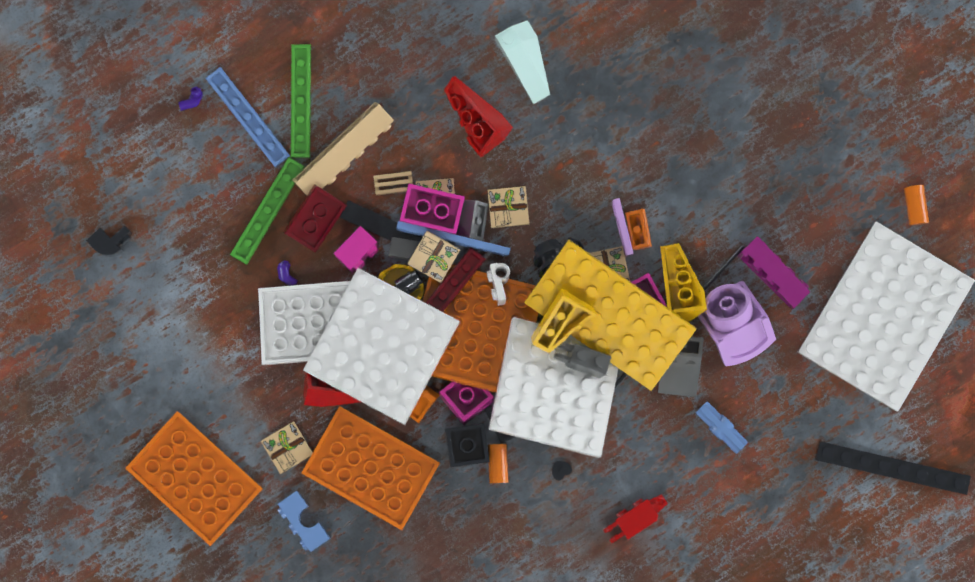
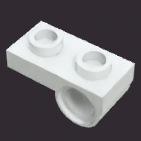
(498, 282)

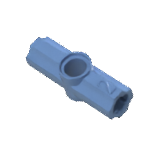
(721, 427)

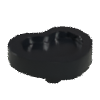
(561, 469)

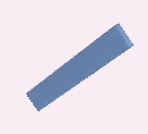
(247, 117)
(454, 239)

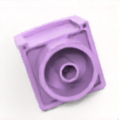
(737, 323)

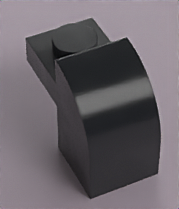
(109, 246)

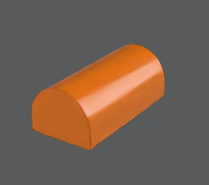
(916, 205)
(638, 229)
(498, 463)

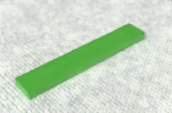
(300, 100)
(267, 211)

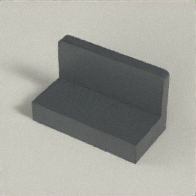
(473, 219)

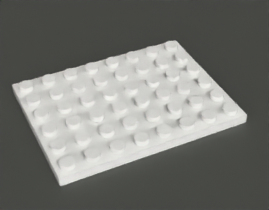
(886, 316)

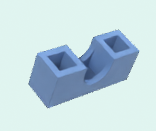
(292, 508)

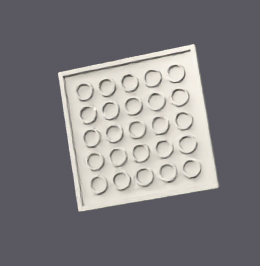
(381, 346)
(546, 399)

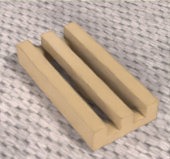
(390, 176)

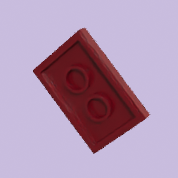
(315, 218)

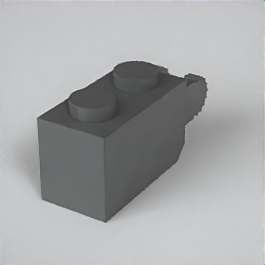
(584, 359)

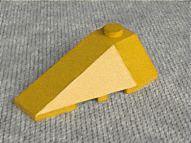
(682, 287)

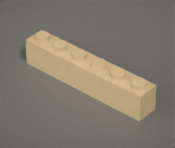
(344, 149)

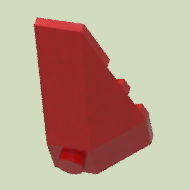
(481, 121)
(322, 394)

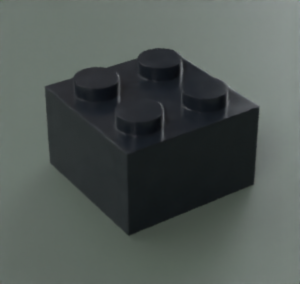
(467, 445)

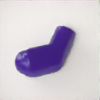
(193, 101)
(283, 273)

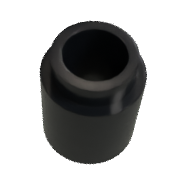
(409, 282)

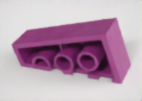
(774, 273)

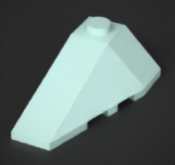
(523, 54)

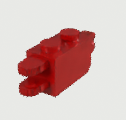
(638, 518)

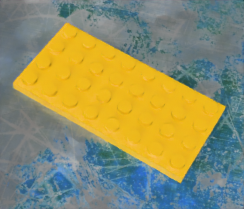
(628, 322)

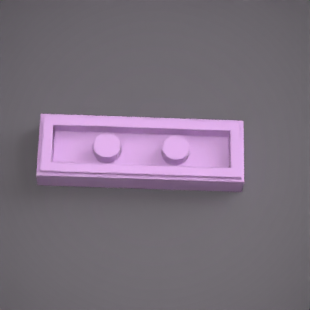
(622, 227)

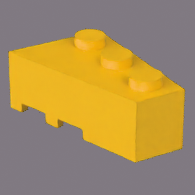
(561, 320)

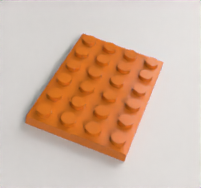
(370, 468)
(194, 478)

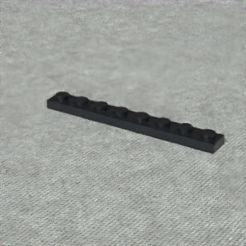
(893, 468)

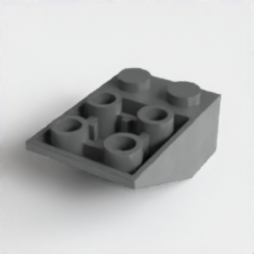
(684, 372)

